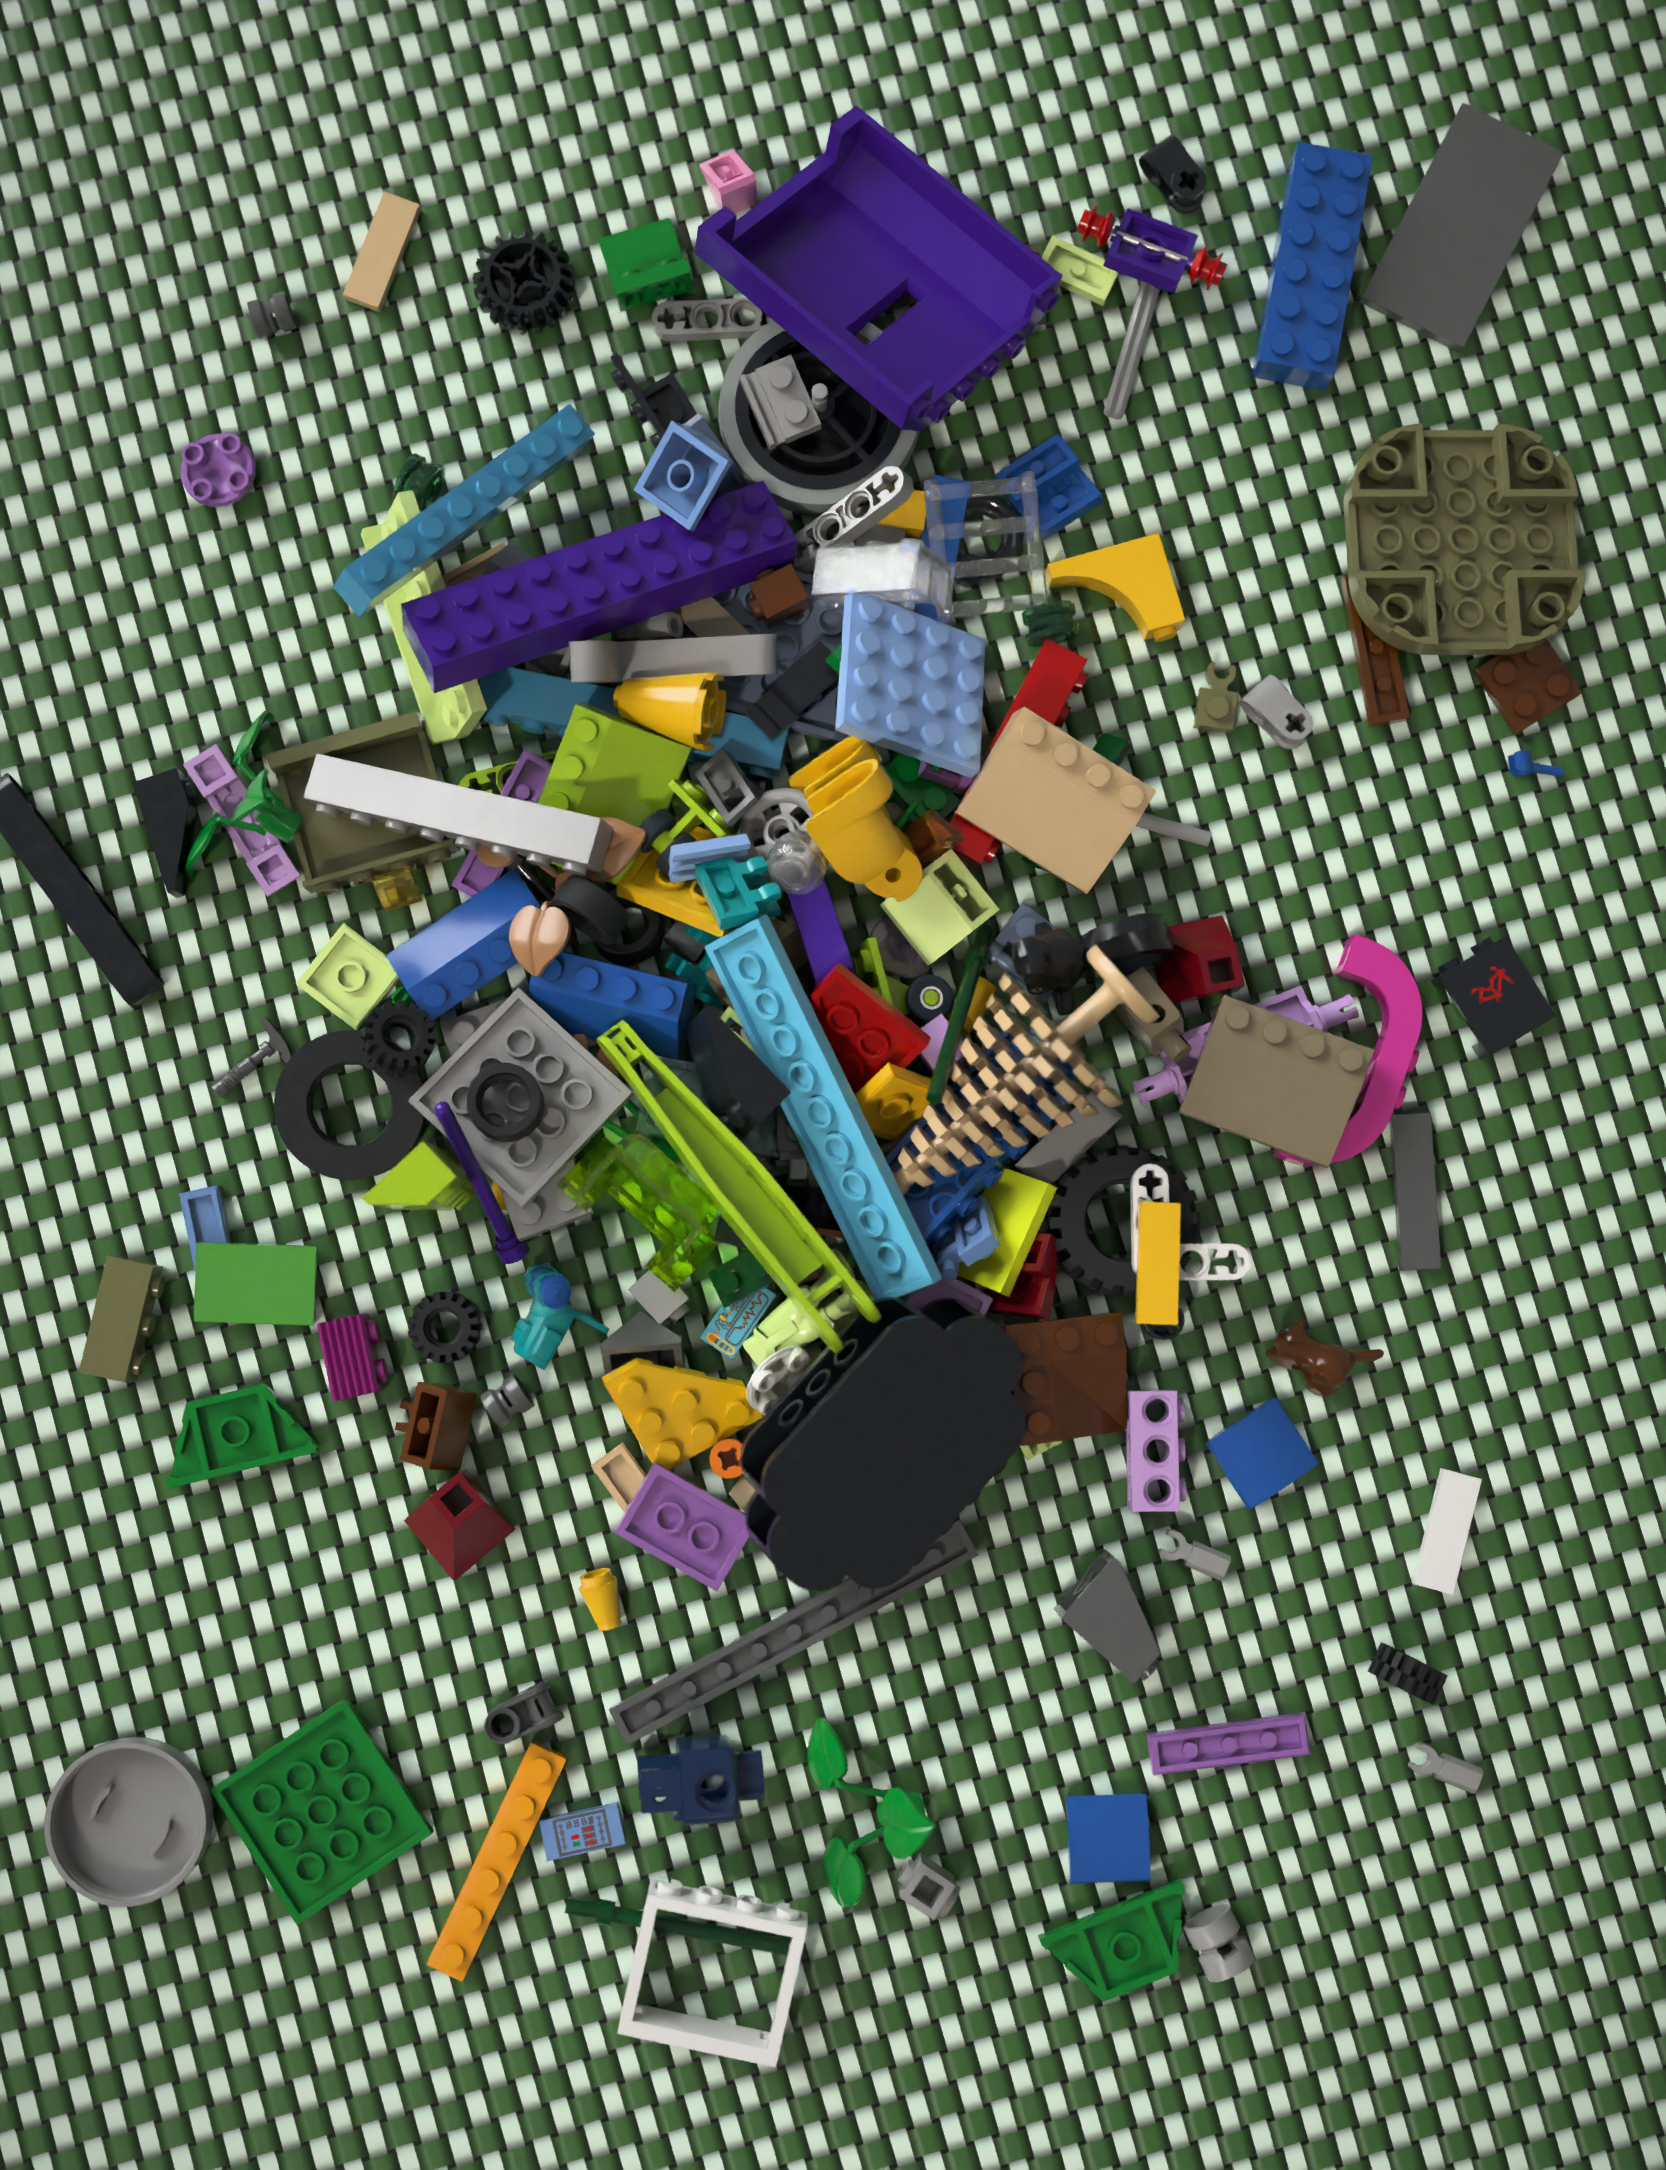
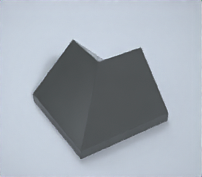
(642, 1339)

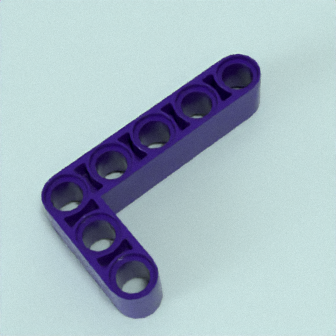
(819, 930)

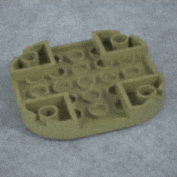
(1462, 540)

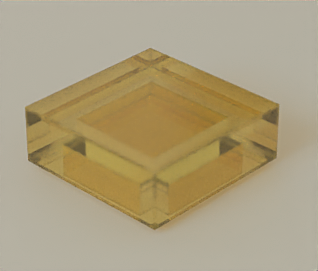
(397, 888)

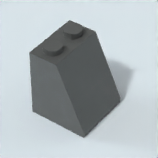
(1110, 1618)

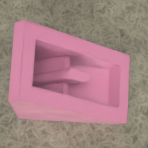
(730, 182)

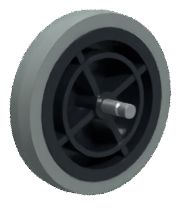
(823, 465)

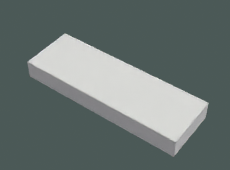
(1446, 1531)

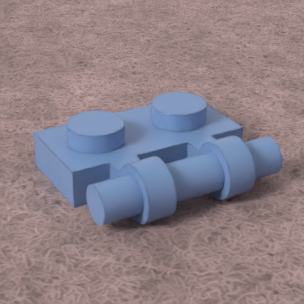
(969, 1240)

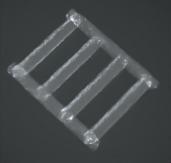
(1028, 523)

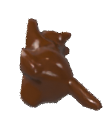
(1322, 1363)

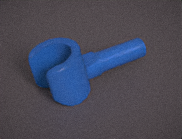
(1521, 764)

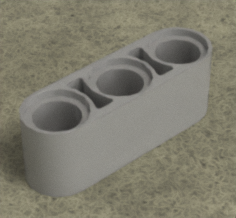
(1066, 1145)

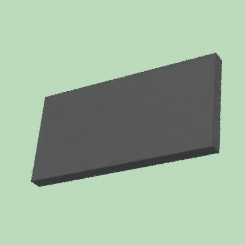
(1461, 227)

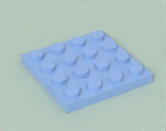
(911, 684)

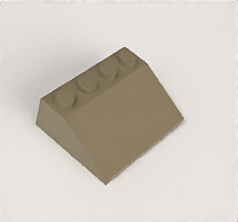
(1276, 1081)

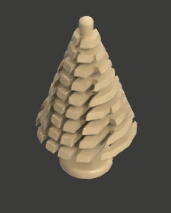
(1022, 1073)

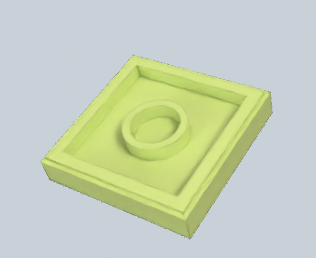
(349, 977)

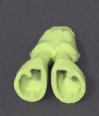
(789, 1328)

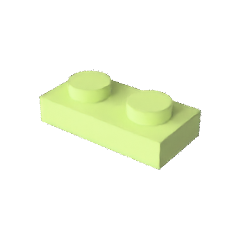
(1080, 270)

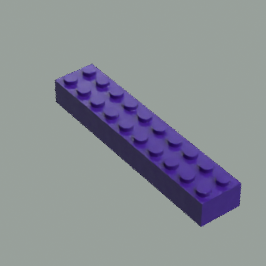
(595, 587)

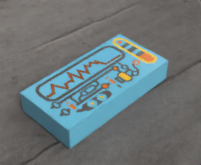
(734, 1323)

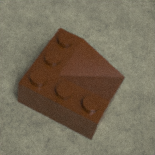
(1071, 1376)

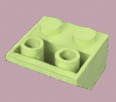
(942, 909)

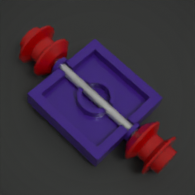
(1150, 249)

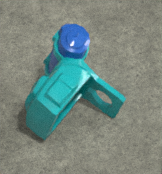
(549, 1316)

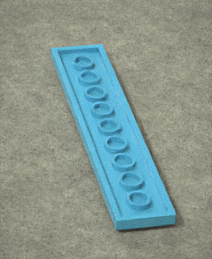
(823, 1110)

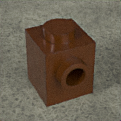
(777, 596)

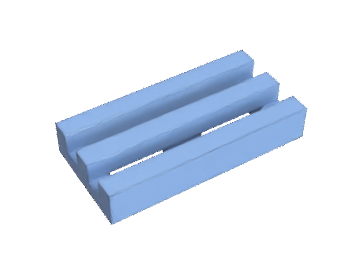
(686, 855)

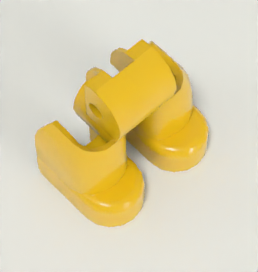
(850, 819)

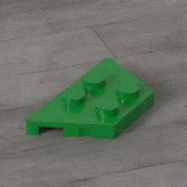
(235, 1435)
(1123, 1943)

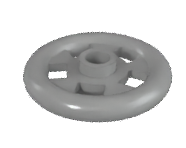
(755, 819)

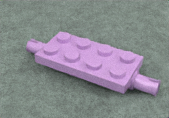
(1289, 1004)

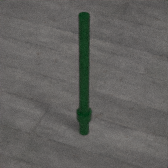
(975, 960)
(606, 1912)

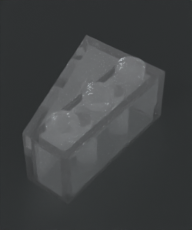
(890, 572)

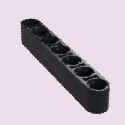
(75, 896)

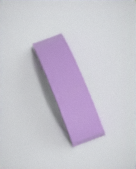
(224, 791)

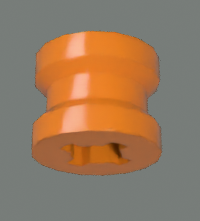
(730, 1451)

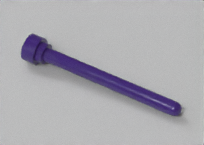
(507, 1244)

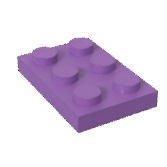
(684, 1526)

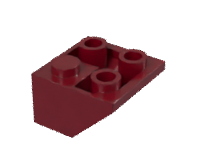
(1202, 963)
(459, 1524)

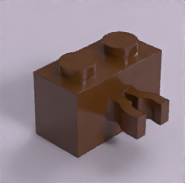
(437, 1426)

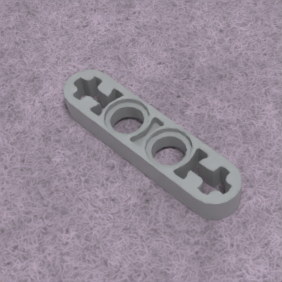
(724, 329)
(845, 514)

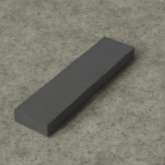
(1415, 1191)

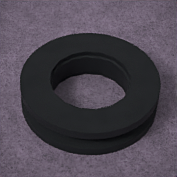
(310, 1144)

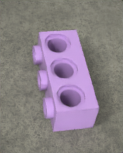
(1140, 1468)

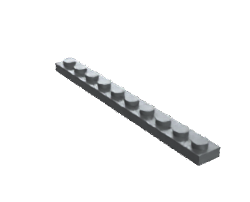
(778, 1641)

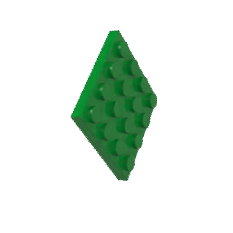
(322, 1810)

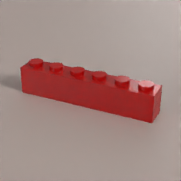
(1045, 693)

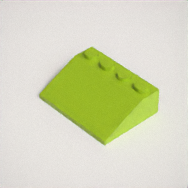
(613, 769)

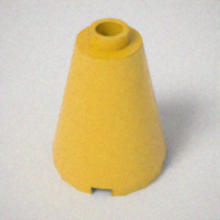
(676, 706)

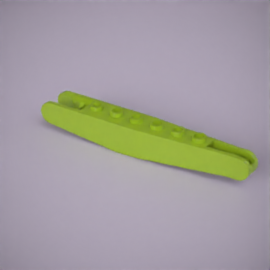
(738, 1184)

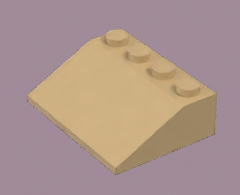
(1054, 800)

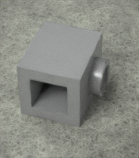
(660, 1299)

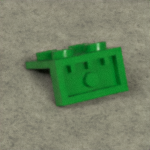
(645, 264)

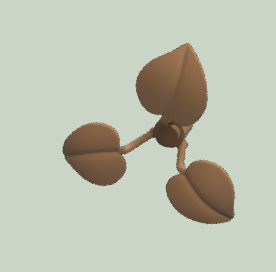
(542, 933)

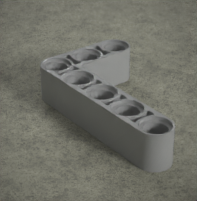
(729, 655)

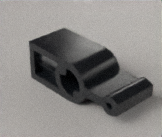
(795, 693)

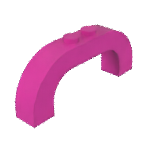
(1394, 1053)

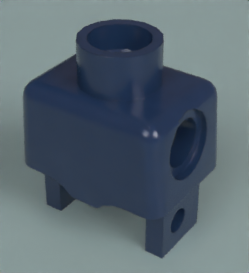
(680, 1778)

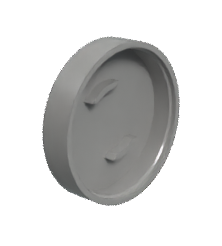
(128, 1821)

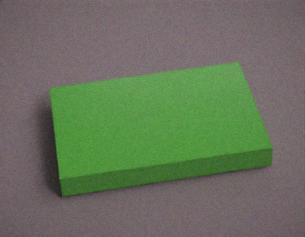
(255, 1283)

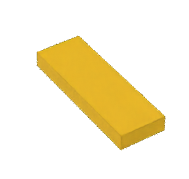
(1158, 1263)

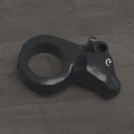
(1058, 960)

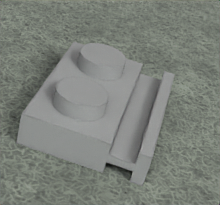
(780, 402)

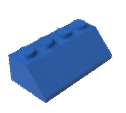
(462, 947)
(597, 994)

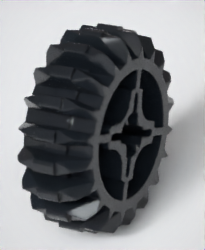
(549, 295)

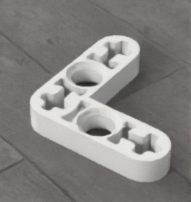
(1220, 1250)

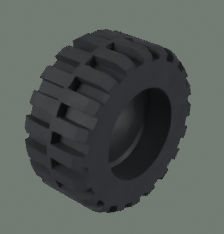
(1070, 1203)

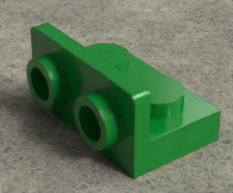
(909, 786)

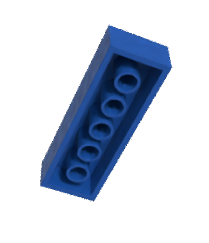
(1312, 266)

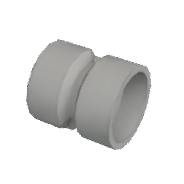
(1222, 1950)

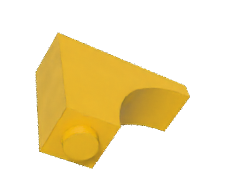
(1131, 575)

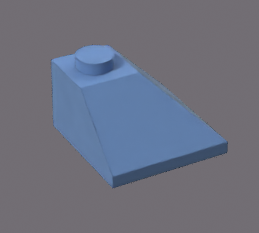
(683, 474)

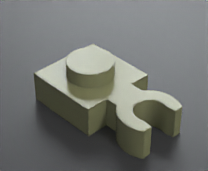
(1216, 705)

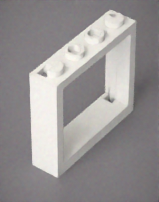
(699, 2032)

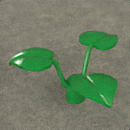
(272, 816)
(899, 1813)

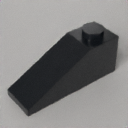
(170, 821)

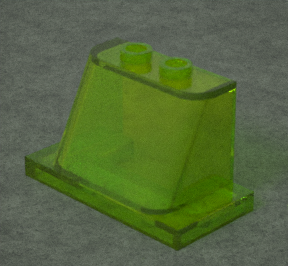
(655, 1195)

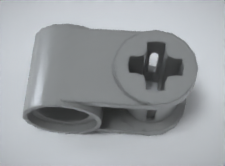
(1273, 709)

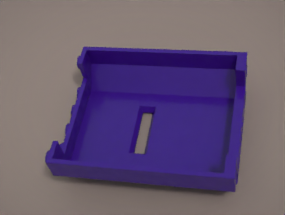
(857, 238)

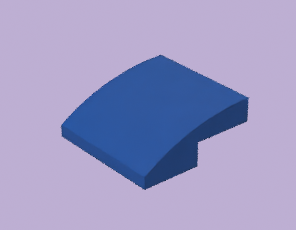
(1061, 485)
(1261, 1453)
(1108, 1838)

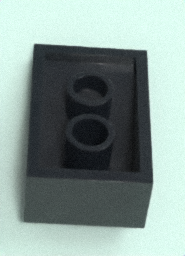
(733, 1078)

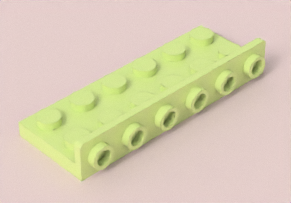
(450, 712)

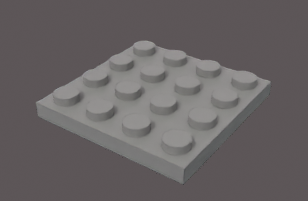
(575, 1087)

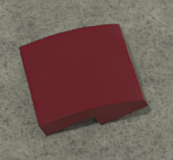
(1035, 1284)

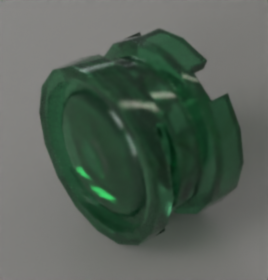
(420, 477)
(1050, 622)

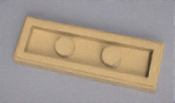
(382, 251)

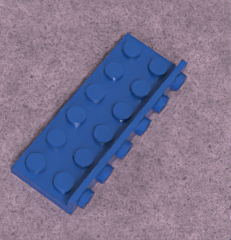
(943, 1201)

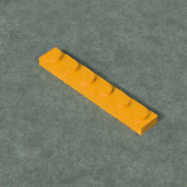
(497, 1860)

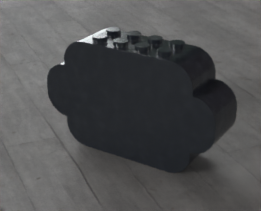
(883, 1443)

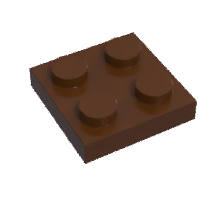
(1527, 685)

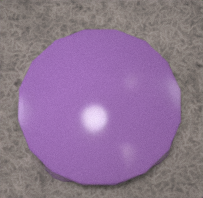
(217, 469)

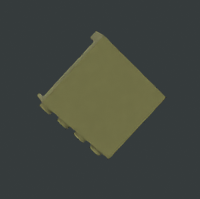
(342, 850)

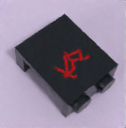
(1494, 995)

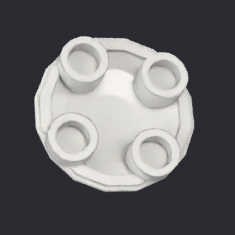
(776, 1376)

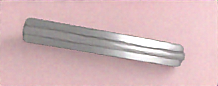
(1131, 351)

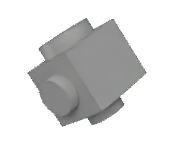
(927, 1886)

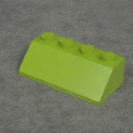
(423, 1181)

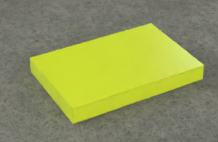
(1018, 1211)

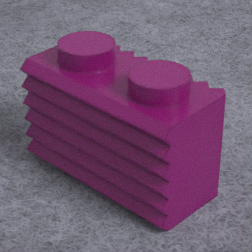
(352, 1356)

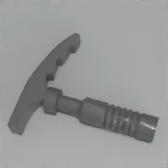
(249, 1063)

